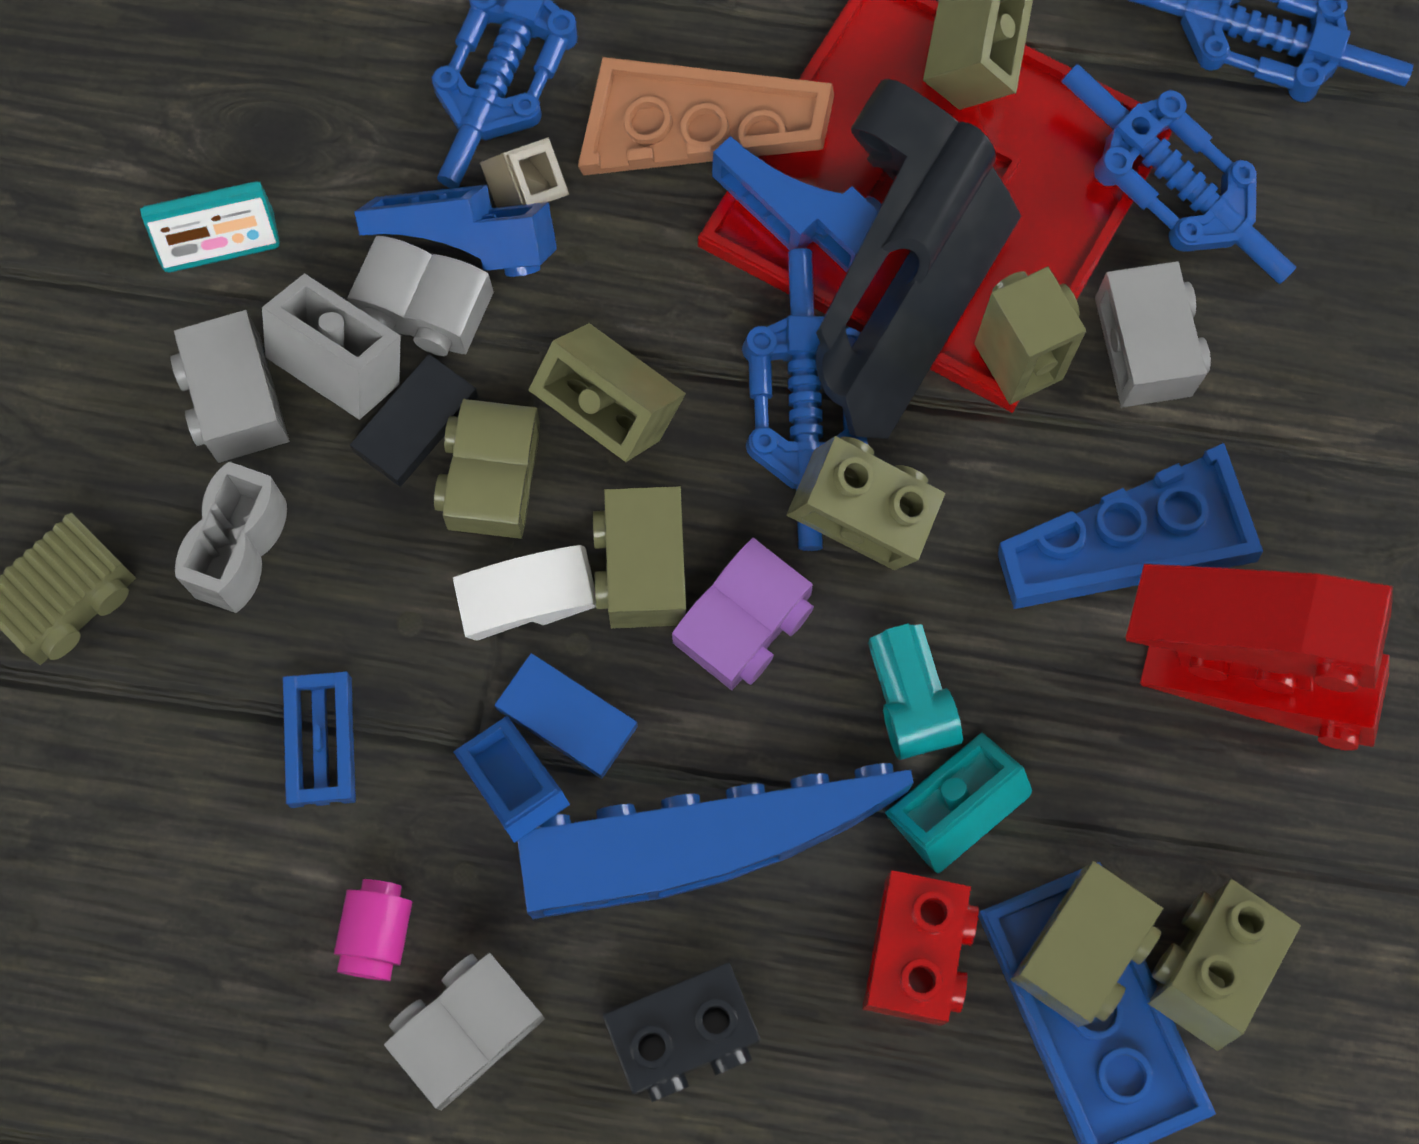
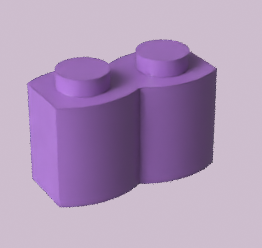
(743, 615)

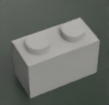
(1152, 334)
(331, 345)
(229, 387)

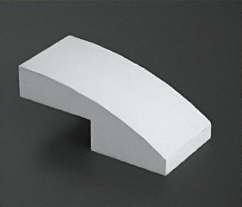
(525, 590)

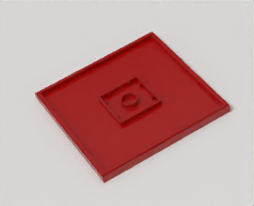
(1043, 155)

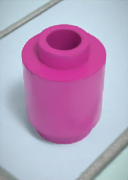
(372, 930)

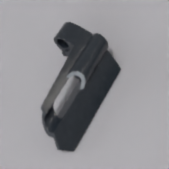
(954, 221)

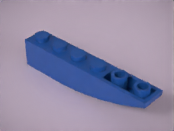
(692, 843)

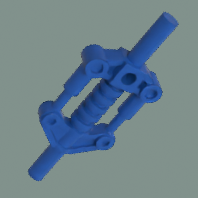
(1321, 48)
(485, 110)
(1225, 217)
(797, 342)

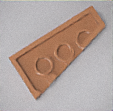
(681, 114)

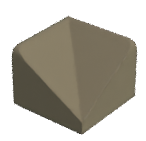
(525, 175)

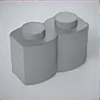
(422, 295)
(224, 550)
(462, 1030)

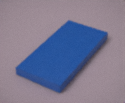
(1112, 1077)

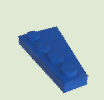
(1177, 518)

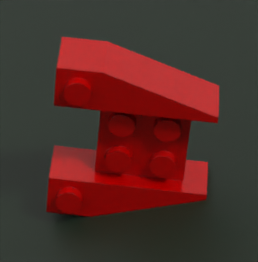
(1268, 646)

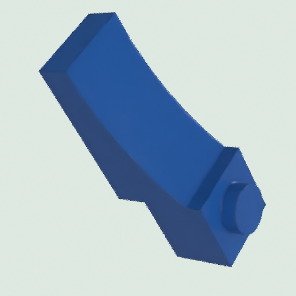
(794, 209)
(502, 237)

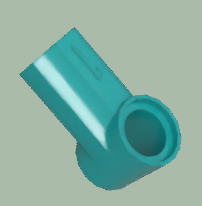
(917, 709)

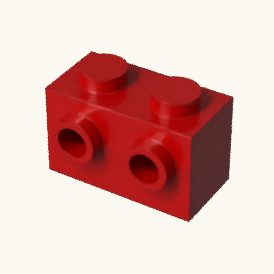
(920, 948)

